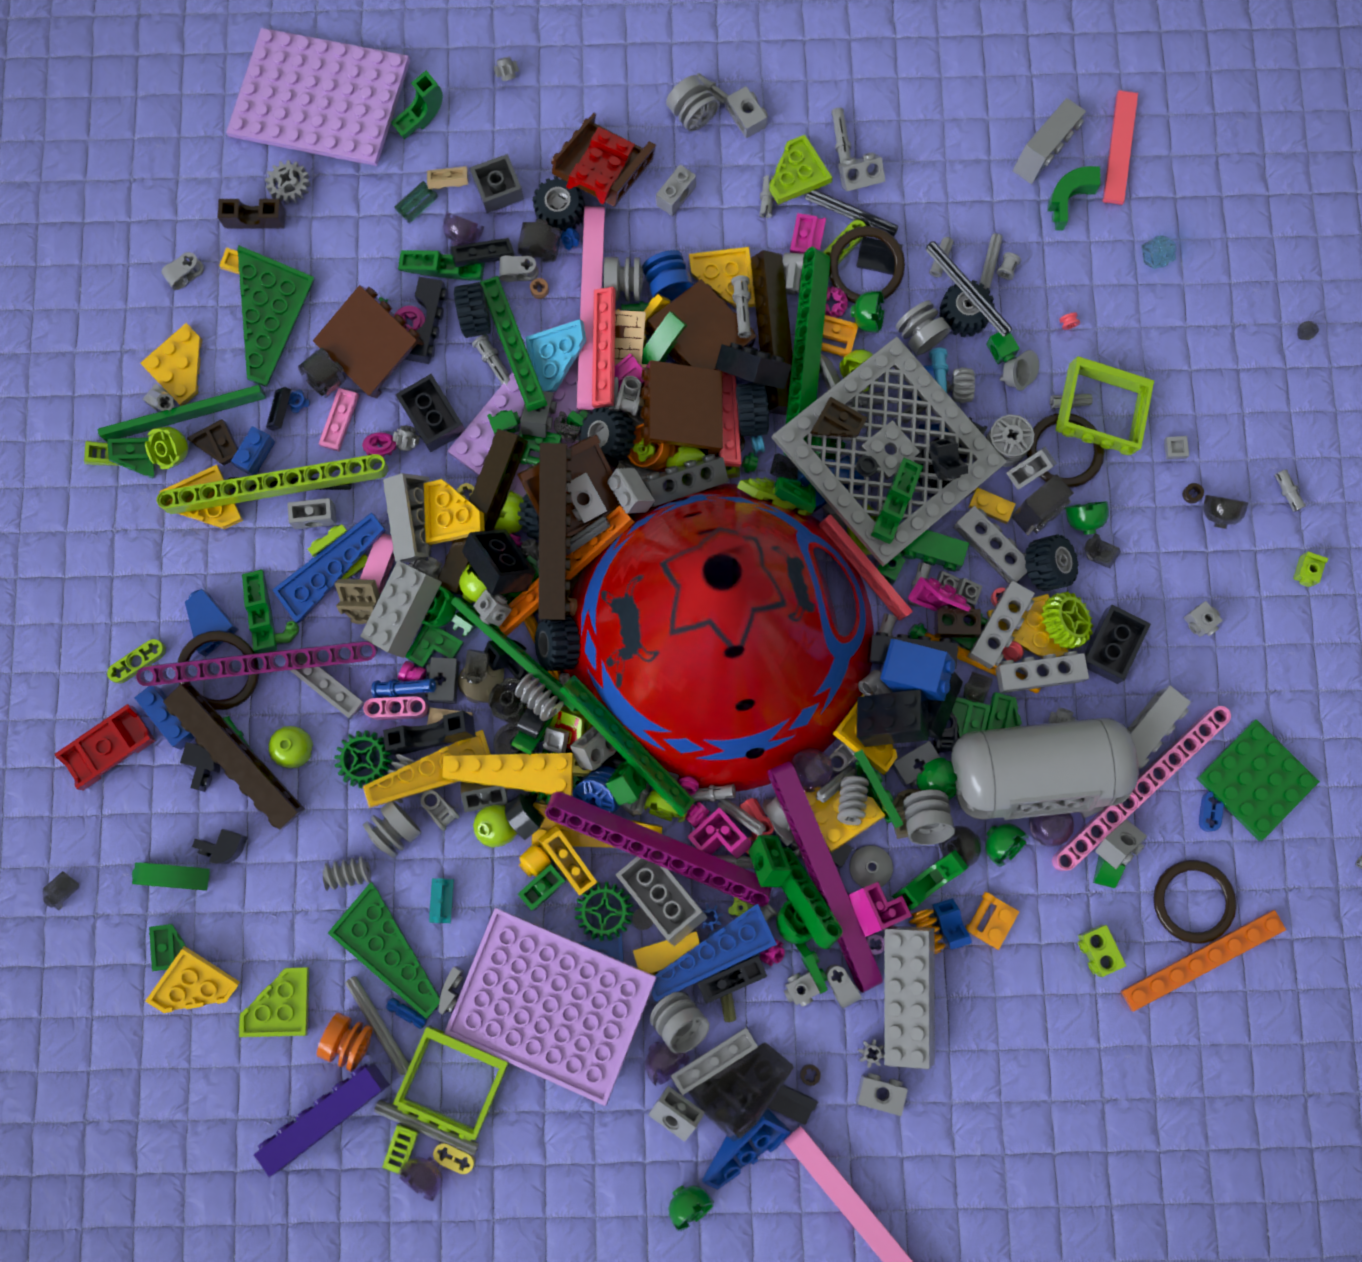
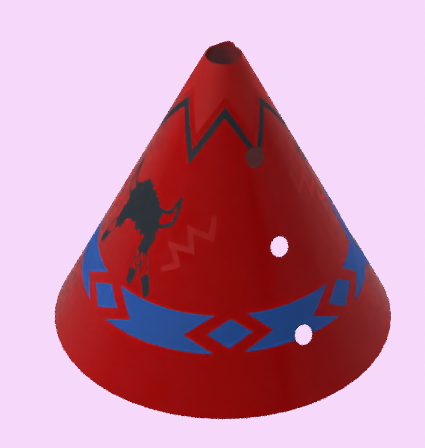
(660, 637)

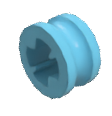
(757, 444)

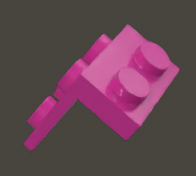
(933, 595)

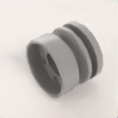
(692, 103)
(625, 278)
(921, 325)
(1012, 426)
(928, 817)
(391, 829)
(679, 1022)

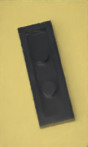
(481, 252)

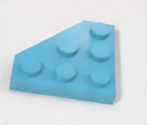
(555, 352)

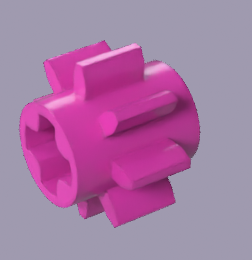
(697, 814)
(773, 954)

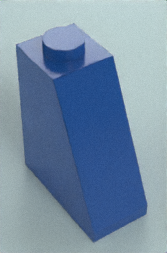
(207, 616)

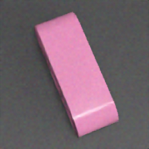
(379, 561)
(386, 705)

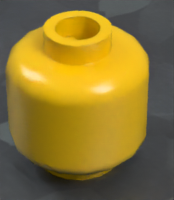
(534, 860)

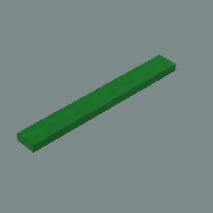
(513, 344)
(182, 413)
(513, 650)
(627, 745)

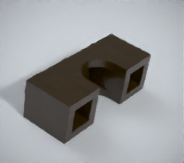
(267, 215)

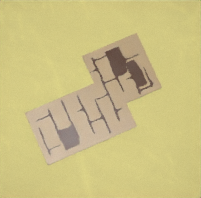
(629, 337)

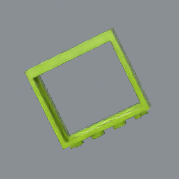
(1115, 377)
(426, 1114)

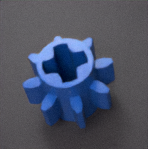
(715, 916)

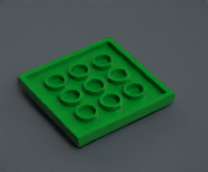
(1257, 780)

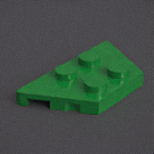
(876, 790)

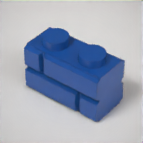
(253, 451)

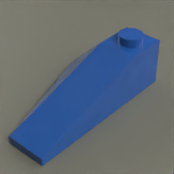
(736, 1154)

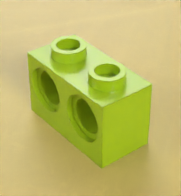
(1106, 947)

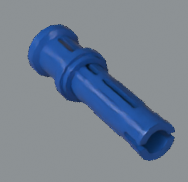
(395, 688)

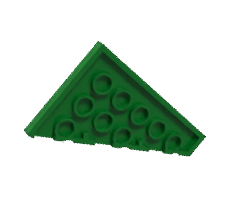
(270, 307)

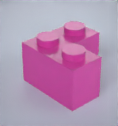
(719, 831)
(874, 911)

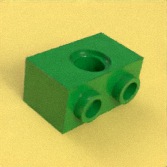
(626, 784)
(769, 861)
(542, 887)

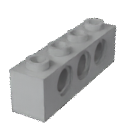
(981, 543)
(1023, 600)
(1075, 673)

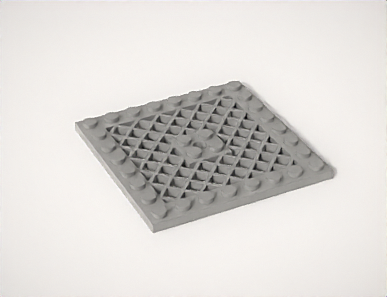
(935, 399)

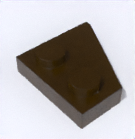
(838, 420)
(216, 441)

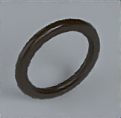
(867, 231)
(1099, 452)
(239, 643)
(1170, 926)

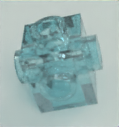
(1159, 252)

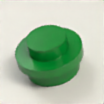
(750, 462)
(917, 630)

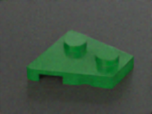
(131, 455)

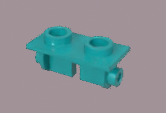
(441, 900)

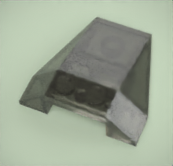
(743, 1090)

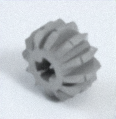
(963, 385)

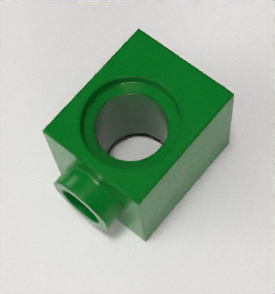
(1002, 347)

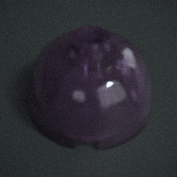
(461, 230)
(812, 768)
(1052, 829)
(662, 1062)
(422, 1176)

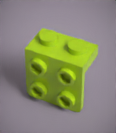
(333, 534)

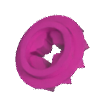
(839, 308)
(412, 313)
(383, 439)

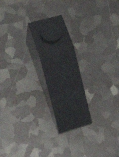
(732, 979)

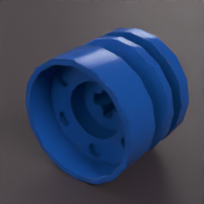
(667, 274)
(594, 789)

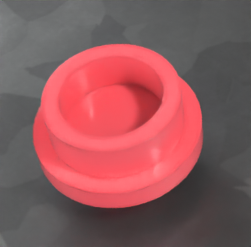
(1013, 652)

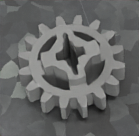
(288, 185)

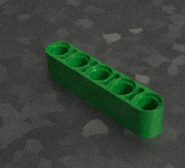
(810, 904)

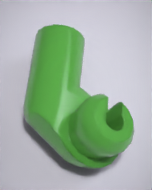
(288, 634)

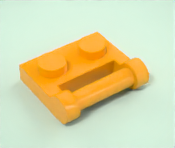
(839, 331)
(997, 924)

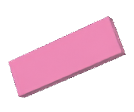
(339, 419)

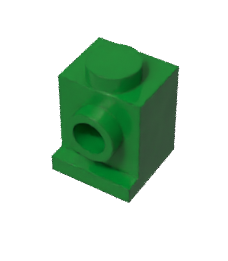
(505, 421)
(891, 573)

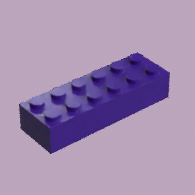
(317, 1122)

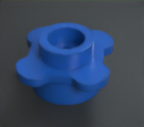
(570, 238)
(303, 402)

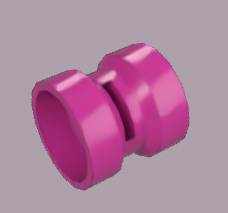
(410, 672)

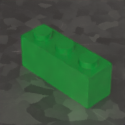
(938, 549)

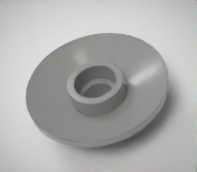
(859, 866)

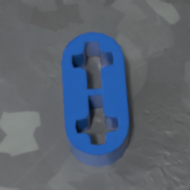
(1206, 810)

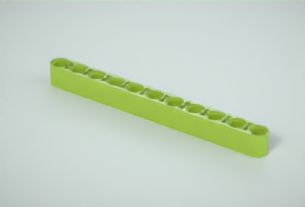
(264, 480)

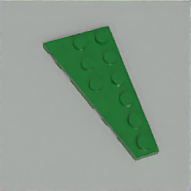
(379, 944)

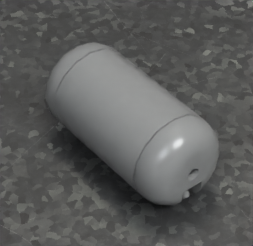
(1044, 769)

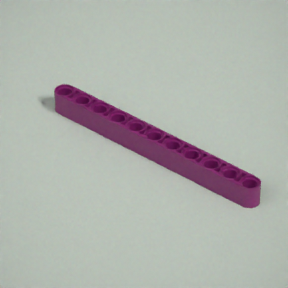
(247, 662)
(657, 848)
(824, 874)

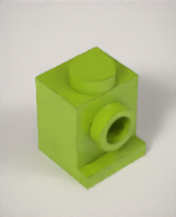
(1304, 574)

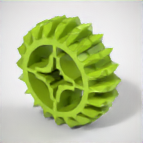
(1067, 620)

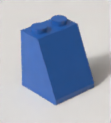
(917, 667)

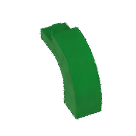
(422, 109)
(1078, 181)
(170, 876)
(931, 879)

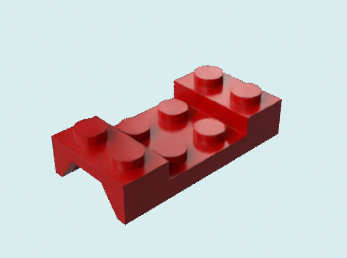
(601, 163)
(105, 746)

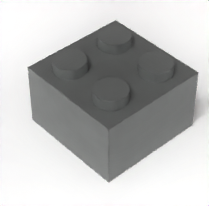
(497, 183)

